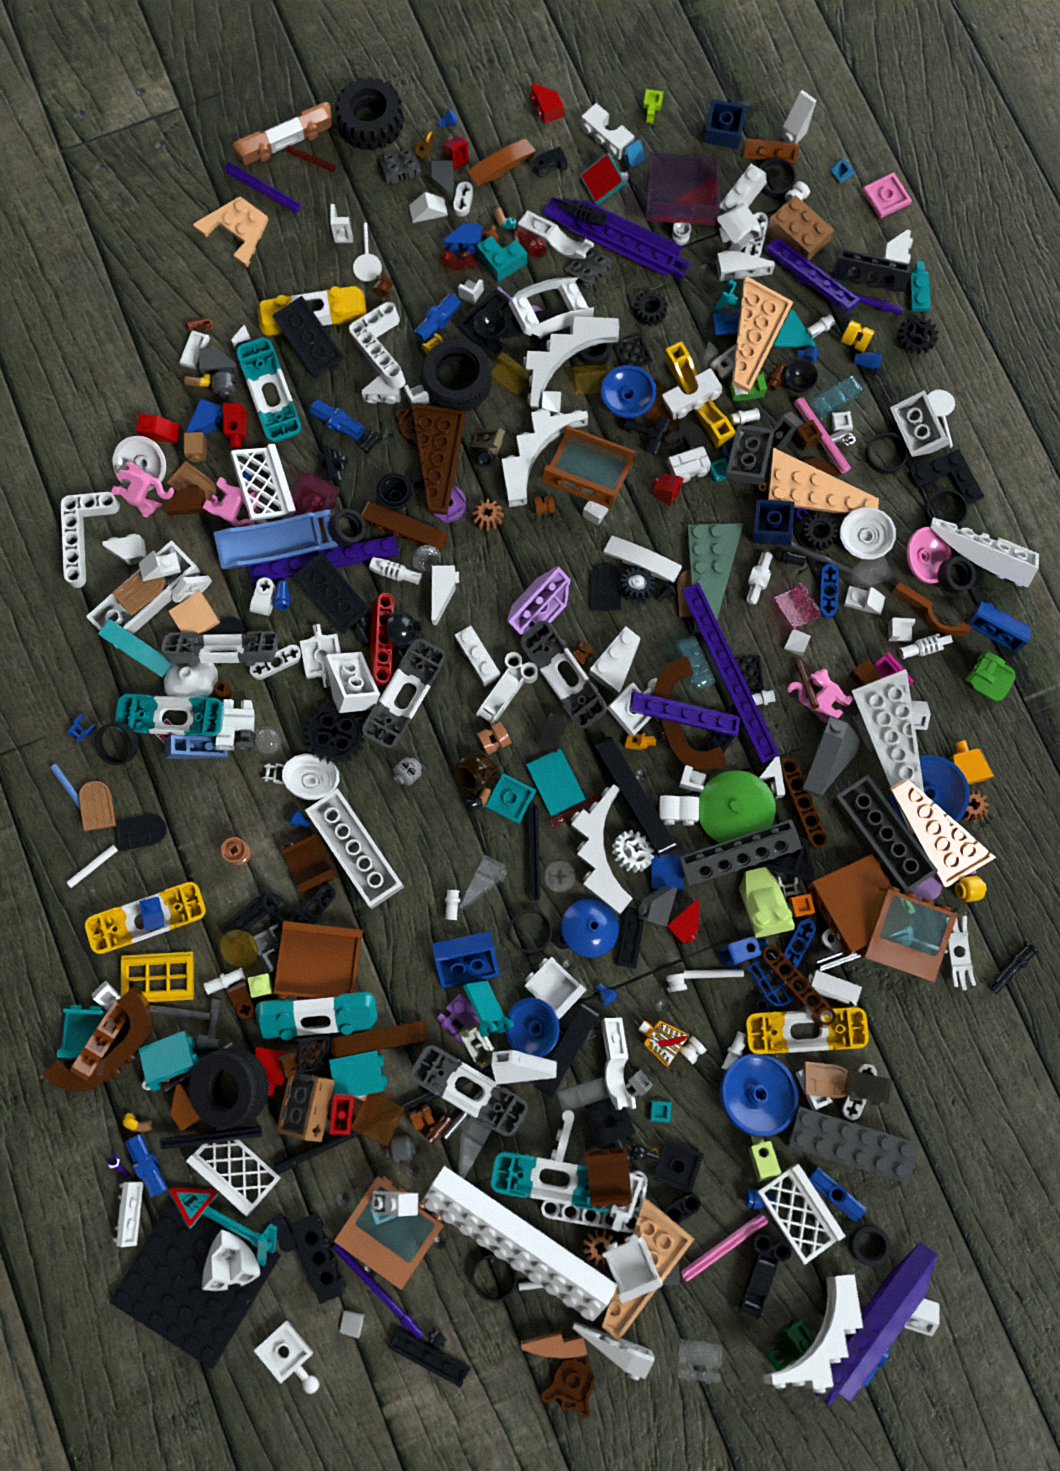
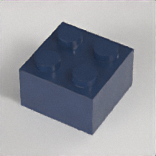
(725, 124)
(773, 522)

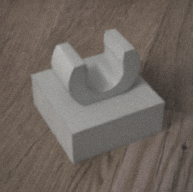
(640, 1083)

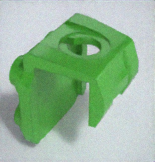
(991, 676)

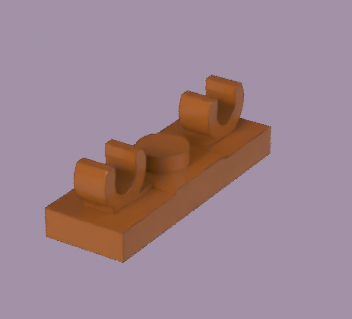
(769, 149)

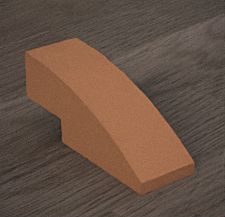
(555, 1346)

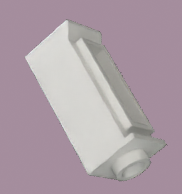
(834, 988)

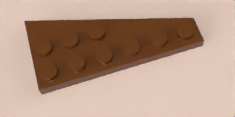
(439, 443)

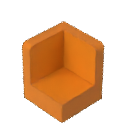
(802, 905)

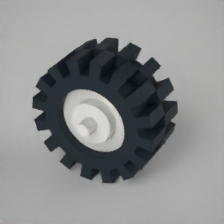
(637, 585)

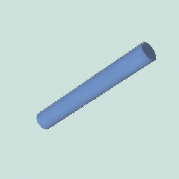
(66, 784)

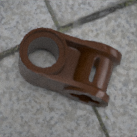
(241, 997)

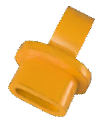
(643, 741)

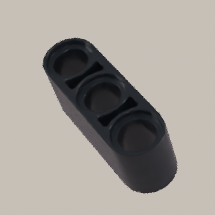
(679, 1204)

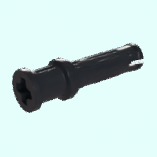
(1018, 961)

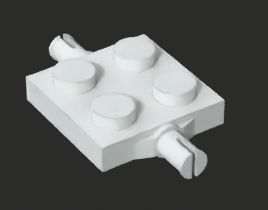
(314, 653)

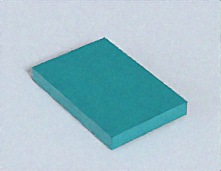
(555, 782)

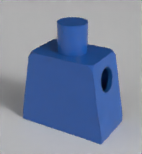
(741, 951)

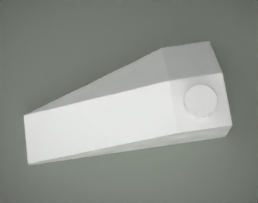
(627, 1355)

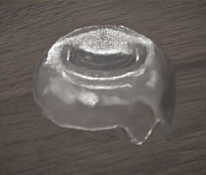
(426, 557)
(267, 740)

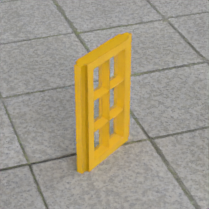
(158, 959)

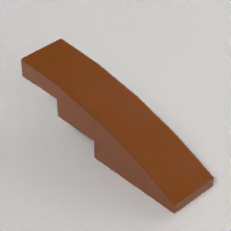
(501, 161)
(99, 1041)

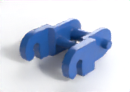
(77, 721)

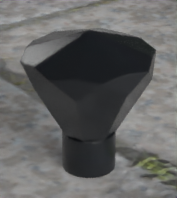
(667, 590)

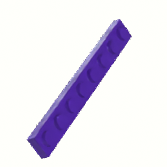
(338, 556)

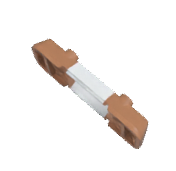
(263, 144)

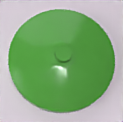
(735, 806)

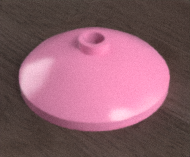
(926, 553)

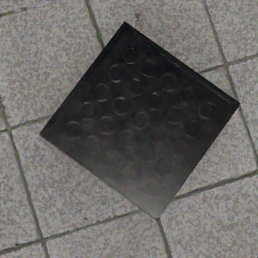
(167, 1291)

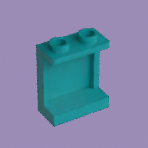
(78, 1029)
(167, 1058)
(359, 1074)

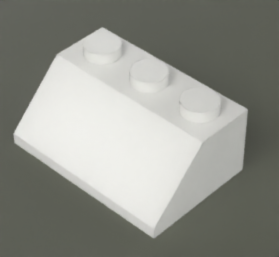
(919, 425)

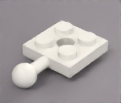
(620, 708)
(284, 1366)

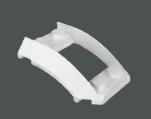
(571, 296)

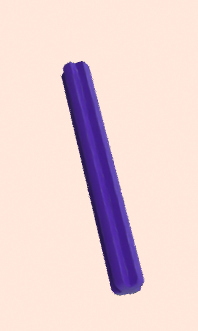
(262, 187)

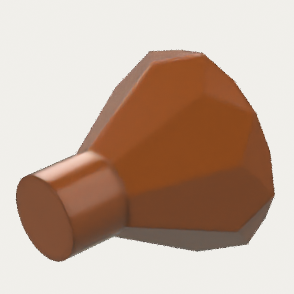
(491, 232)

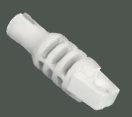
(394, 570)
(925, 646)

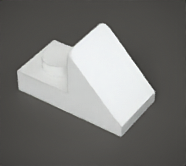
(156, 567)
(864, 600)
(774, 773)

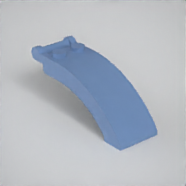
(273, 540)

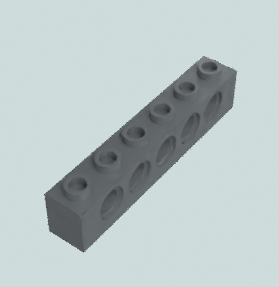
(746, 844)

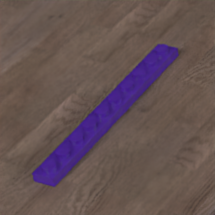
(730, 673)

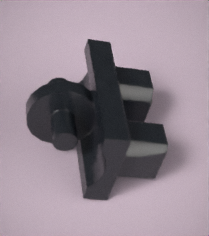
(335, 464)

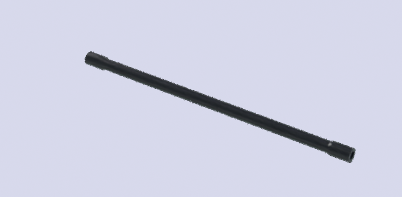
(291, 1161)

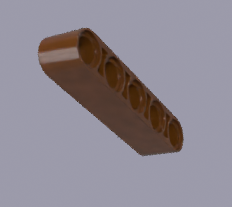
(402, 526)
(803, 813)
(799, 996)
(379, 1039)

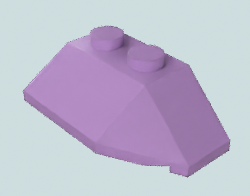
(540, 601)

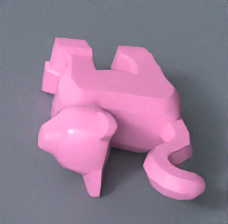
(138, 487)
(230, 505)
(826, 696)

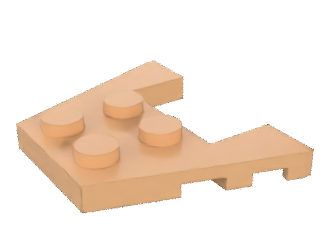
(240, 220)

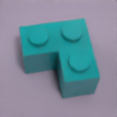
(501, 261)

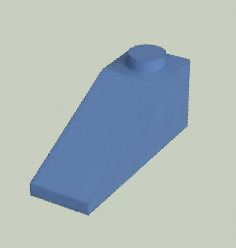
(192, 747)

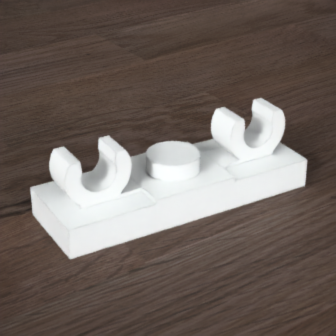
(129, 1214)

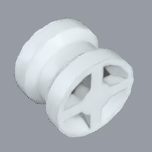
(676, 982)

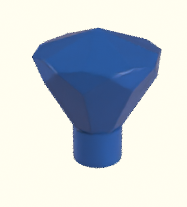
(448, 119)
(810, 353)
(297, 818)
(607, 996)

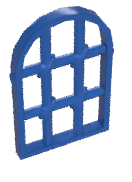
(772, 991)

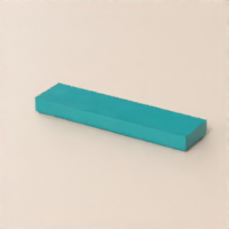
(134, 647)

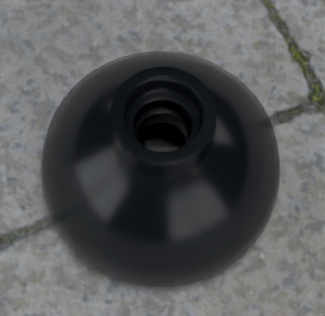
(394, 484)
(402, 629)

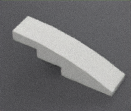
(641, 557)

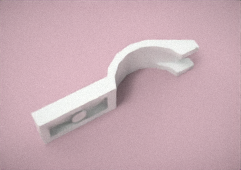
(554, 236)
(616, 1058)

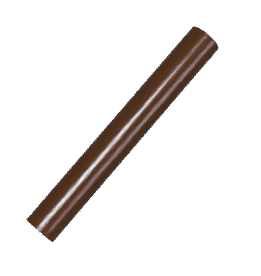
(806, 683)

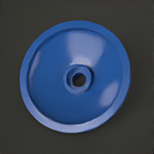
(628, 381)
(579, 934)
(525, 1035)

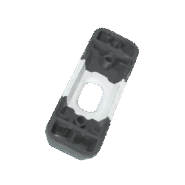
(196, 648)
(546, 652)
(418, 667)
(495, 1108)

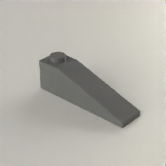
(833, 753)

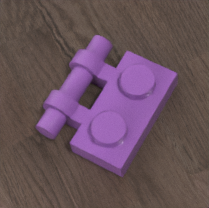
(460, 1010)

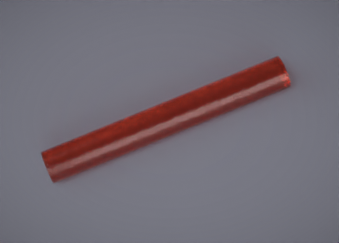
(310, 158)
(570, 813)

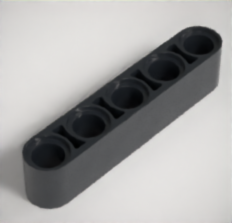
(569, 1047)

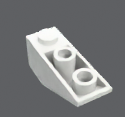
(517, 1067)

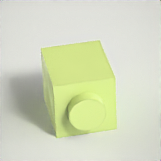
(261, 986)

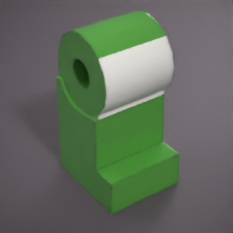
(757, 390)

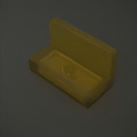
(510, 374)
(590, 378)

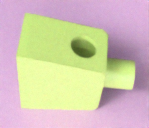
(766, 1167)

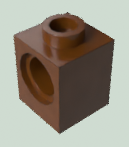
(807, 435)
(865, 673)

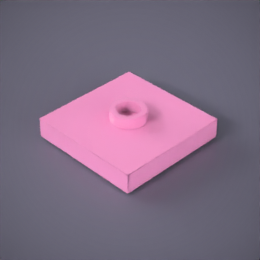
(886, 195)

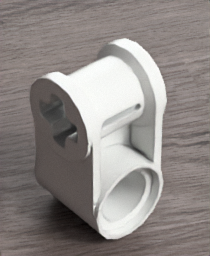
(262, 600)

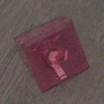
(314, 495)

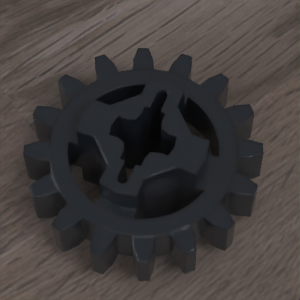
(917, 336)

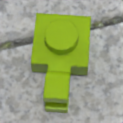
(652, 102)

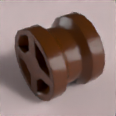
(382, 286)

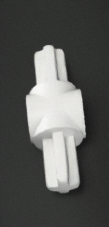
(759, 578)

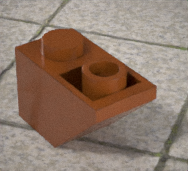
(182, 1109)

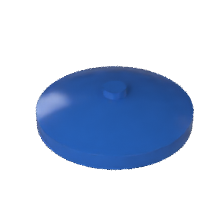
(943, 785)
(759, 1095)

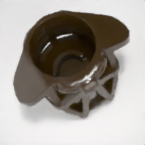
(477, 774)

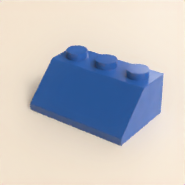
(999, 627)
(465, 959)

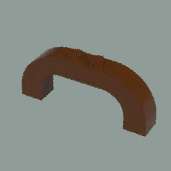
(672, 731)
(141, 1022)

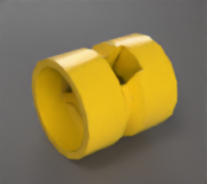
(851, 334)

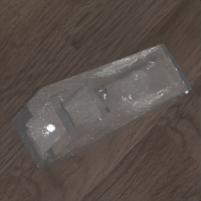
(486, 878)
(582, 1094)
(471, 1142)

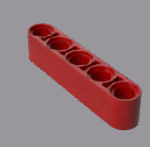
(376, 646)

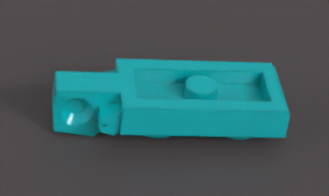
(919, 288)

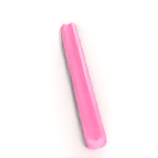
(825, 440)
(723, 1247)

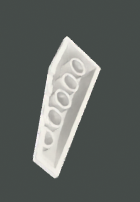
(999, 556)

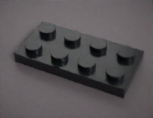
(308, 336)
(332, 593)

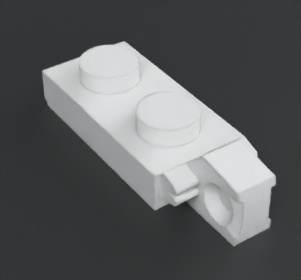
(623, 1214)

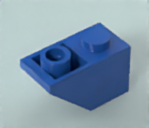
(464, 238)

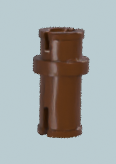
(775, 379)
(223, 693)
(438, 1128)

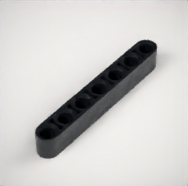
(635, 797)

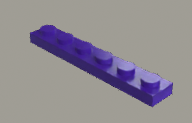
(812, 275)
(684, 714)

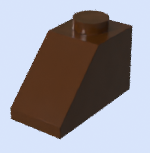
(186, 501)

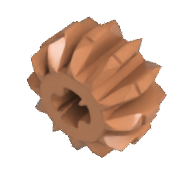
(491, 509)
(979, 810)
(595, 1240)

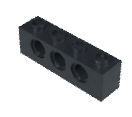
(899, 270)
(324, 1290)

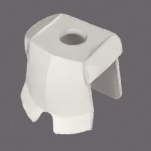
(739, 227)

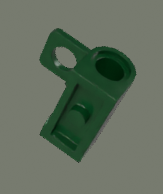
(794, 1344)

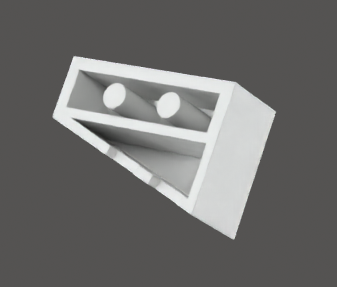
(615, 662)

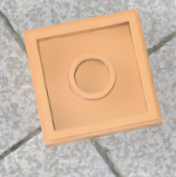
(194, 614)

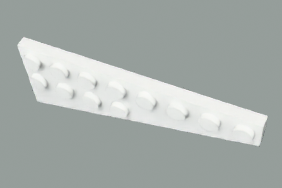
(891, 725)

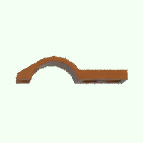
(925, 606)

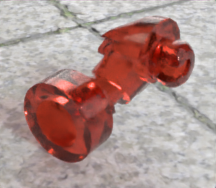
(536, 247)
(449, 260)

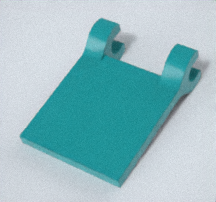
(487, 1008)

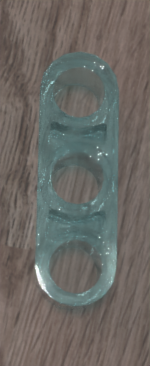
(837, 397)
(702, 673)

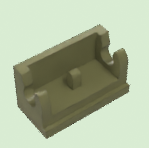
(478, 1047)

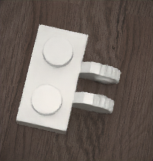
(189, 586)

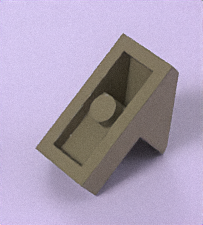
(488, 439)

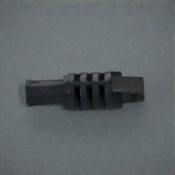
(584, 212)

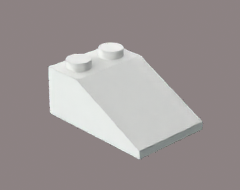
(351, 682)

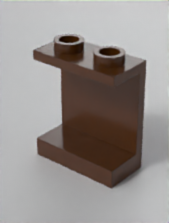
(309, 863)
(608, 1177)

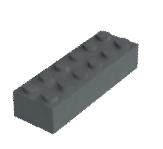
(885, 835)
(852, 1144)

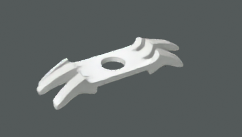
(964, 963)

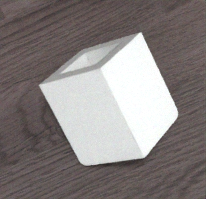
(471, 291)
(417, 395)
(594, 512)
(900, 629)
(692, 779)

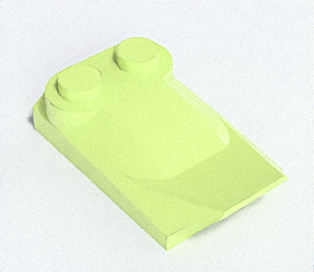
(765, 903)

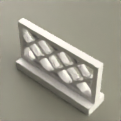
(276, 476)
(223, 1185)
(816, 1207)

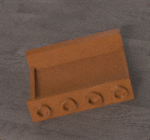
(851, 901)
(316, 961)

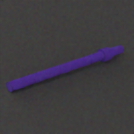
(884, 306)
(405, 1319)

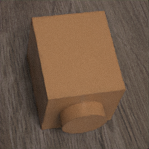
(195, 446)

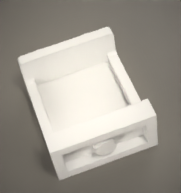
(554, 986)
(632, 1268)

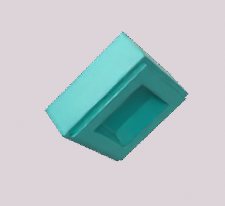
(718, 470)
(660, 1111)

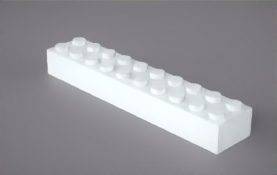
(519, 1244)

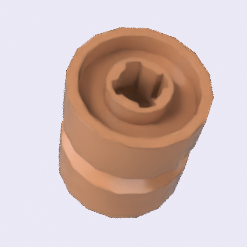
(500, 735)
(236, 851)

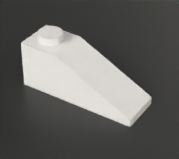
(798, 118)
(738, 265)
(443, 586)

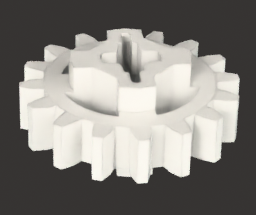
(632, 851)

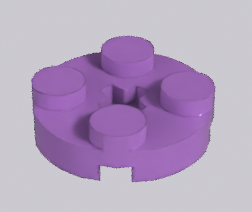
(457, 507)

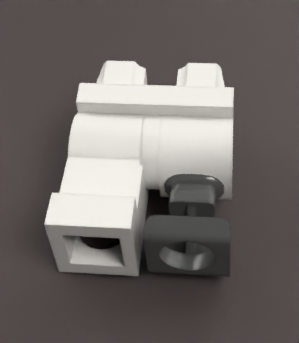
(236, 720)

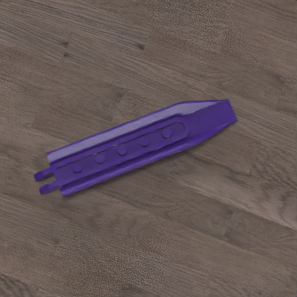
(624, 238)
(882, 1322)

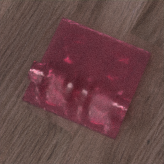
(797, 606)

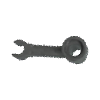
(208, 1041)

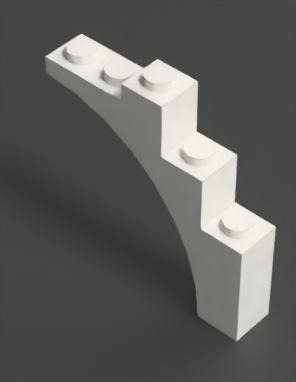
(586, 333)
(545, 429)
(601, 881)
(830, 1346)

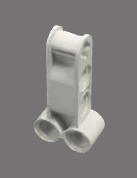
(506, 688)

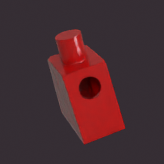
(235, 423)
(269, 1060)

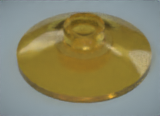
(234, 953)

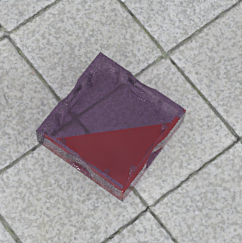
(683, 189)

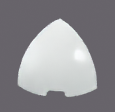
(229, 1263)

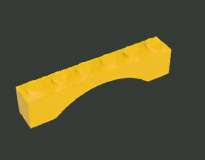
(711, 417)

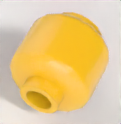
(970, 889)

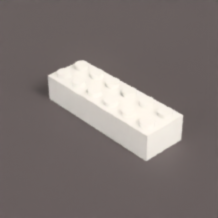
(112, 608)
(354, 848)

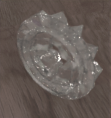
(553, 882)

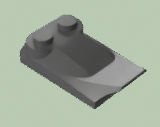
(750, 454)

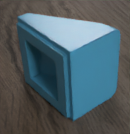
(634, 154)
(842, 170)

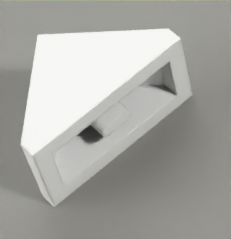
(427, 207)

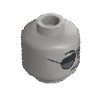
(407, 771)

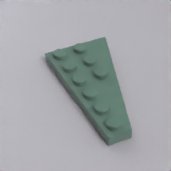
(711, 559)

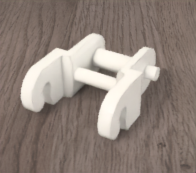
(268, 767)
(785, 894)

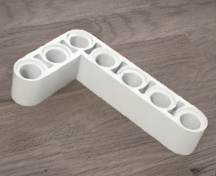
(365, 334)
(77, 531)
(599, 1221)

